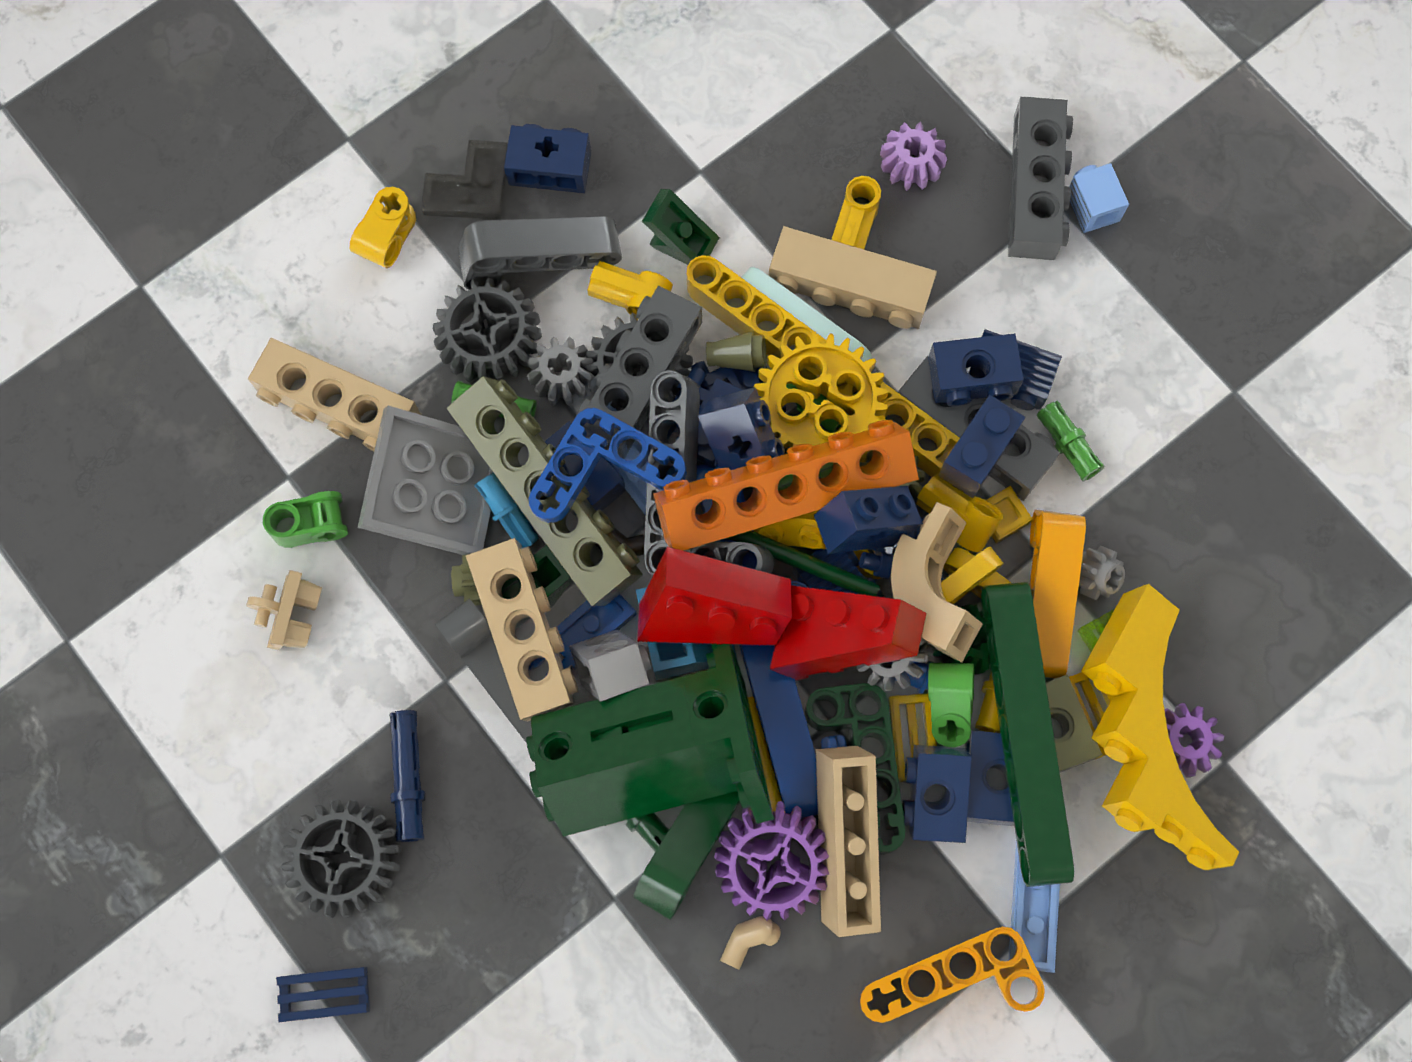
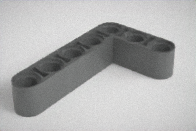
(685, 414)

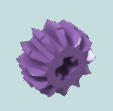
(1200, 750)

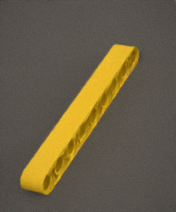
(761, 308)

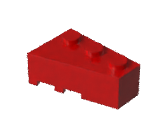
(713, 603)
(844, 631)

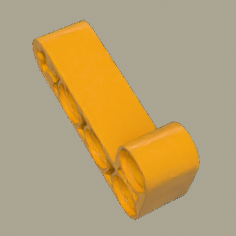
(1055, 582)
(946, 983)

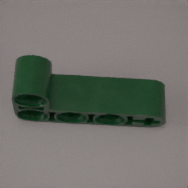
(862, 727)
(684, 852)

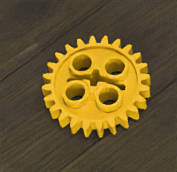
(836, 367)

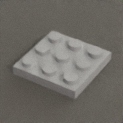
(425, 484)

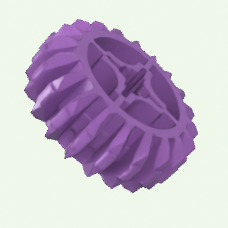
(804, 879)

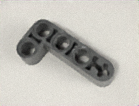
(536, 245)
(472, 640)

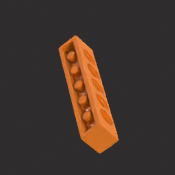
(890, 466)

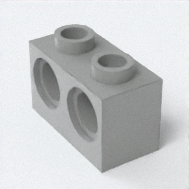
(610, 664)

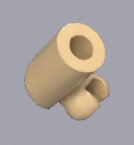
(747, 935)

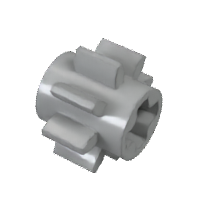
(1100, 573)

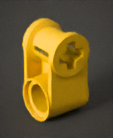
(384, 228)

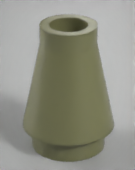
(738, 352)

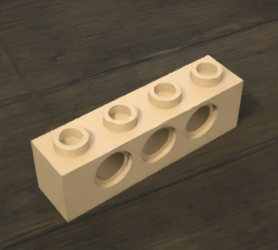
(284, 364)
(490, 571)

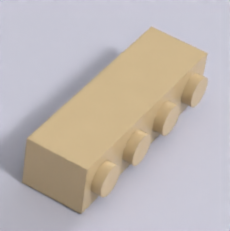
(852, 278)
(851, 839)

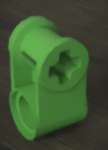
(309, 519)
(951, 702)

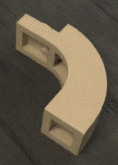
(917, 581)

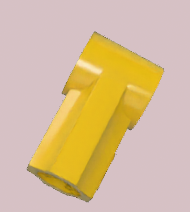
(855, 218)
(623, 286)
(979, 514)

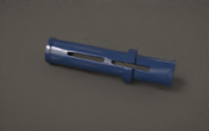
(407, 783)

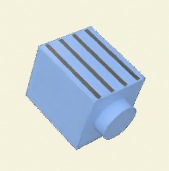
(1097, 197)

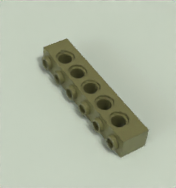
(476, 415)

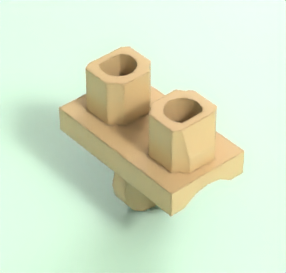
(294, 593)

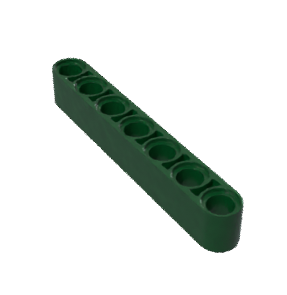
(1027, 735)

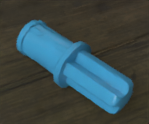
(506, 510)

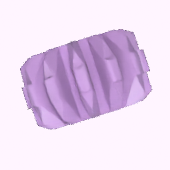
(918, 143)

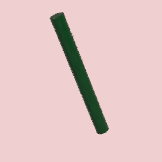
(811, 564)

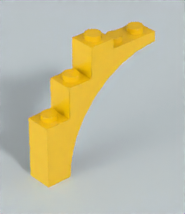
(1134, 731)

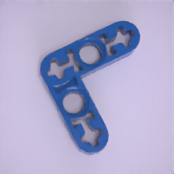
(591, 451)

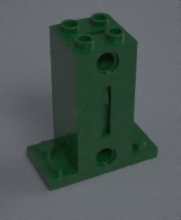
(650, 750)

